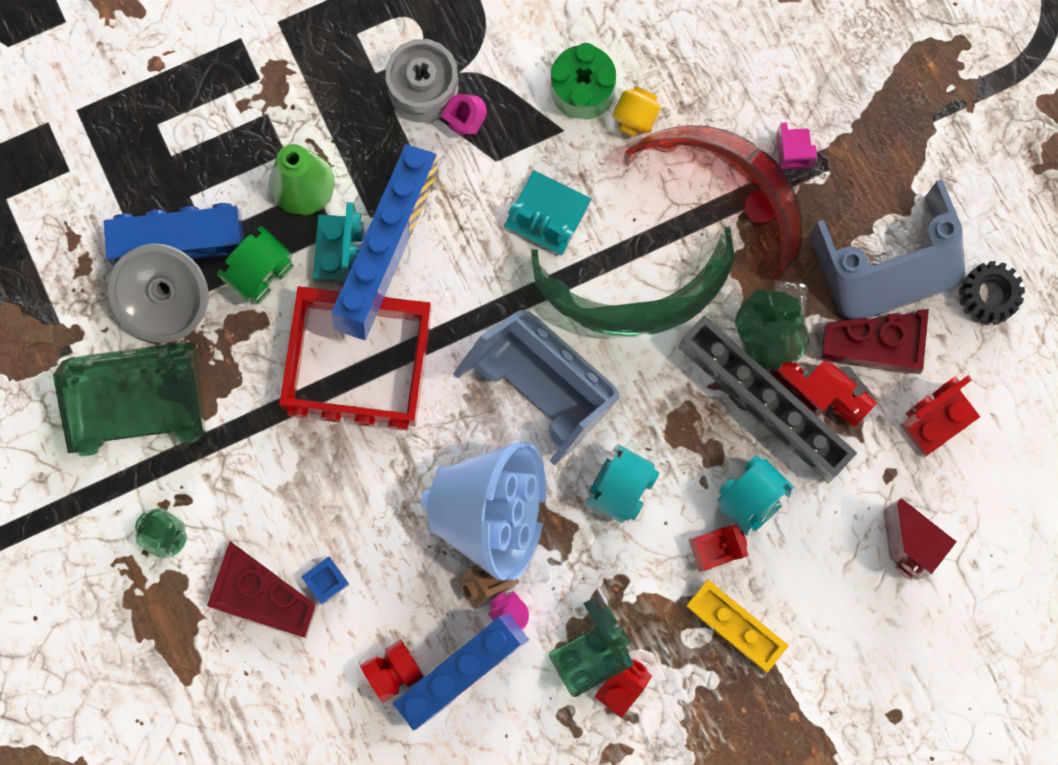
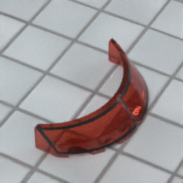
(750, 163)

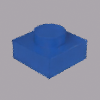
(325, 580)

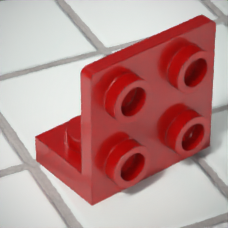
(939, 420)

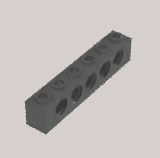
(766, 399)

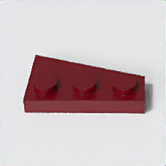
(883, 342)

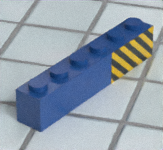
(385, 242)

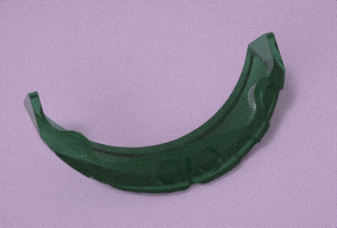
(646, 316)

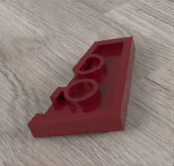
(259, 595)

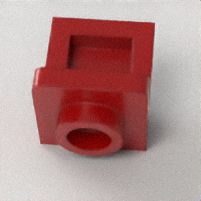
(719, 547)
(624, 688)

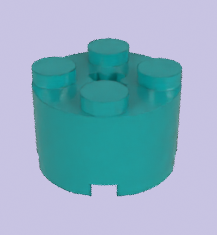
(622, 484)
(754, 495)

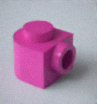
(465, 114)
(509, 603)

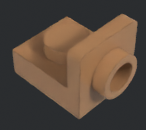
(480, 586)

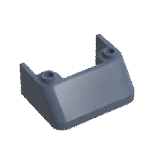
(877, 289)
(546, 373)

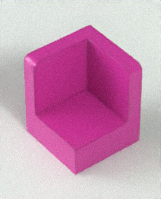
(795, 148)

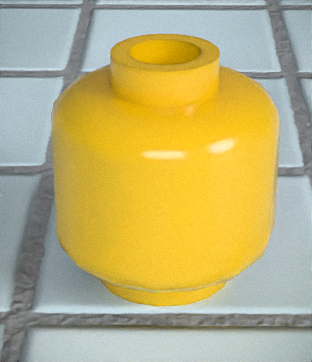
(636, 111)

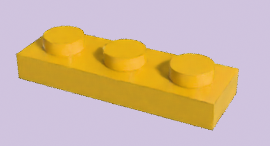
(737, 626)

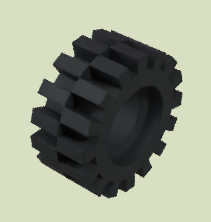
(1005, 279)

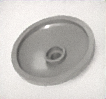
(144, 306)

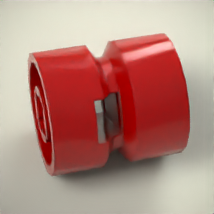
(391, 671)

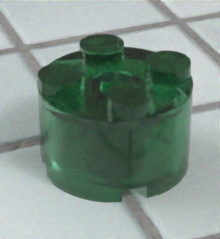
(772, 328)

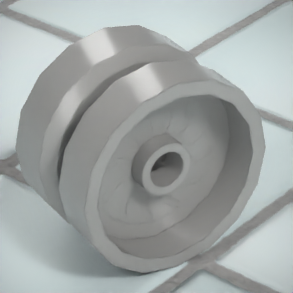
(421, 79)

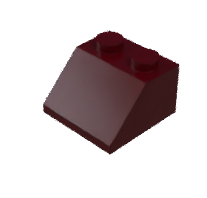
(914, 541)

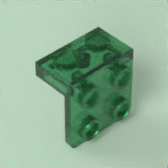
(593, 654)

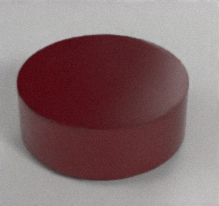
(758, 209)

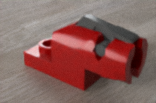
(827, 387)

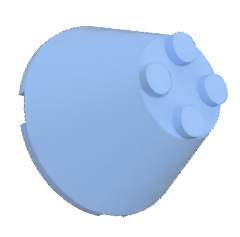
(490, 508)

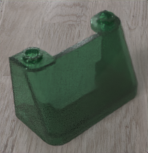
(130, 396)

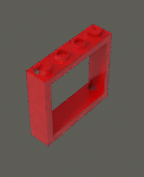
(390, 308)

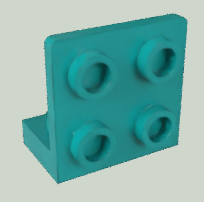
(337, 245)

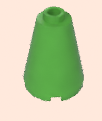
(301, 181)

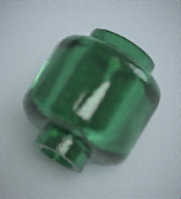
(160, 533)

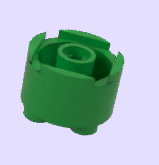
(585, 64)
(256, 265)

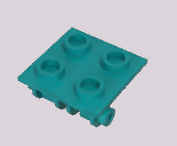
(547, 212)

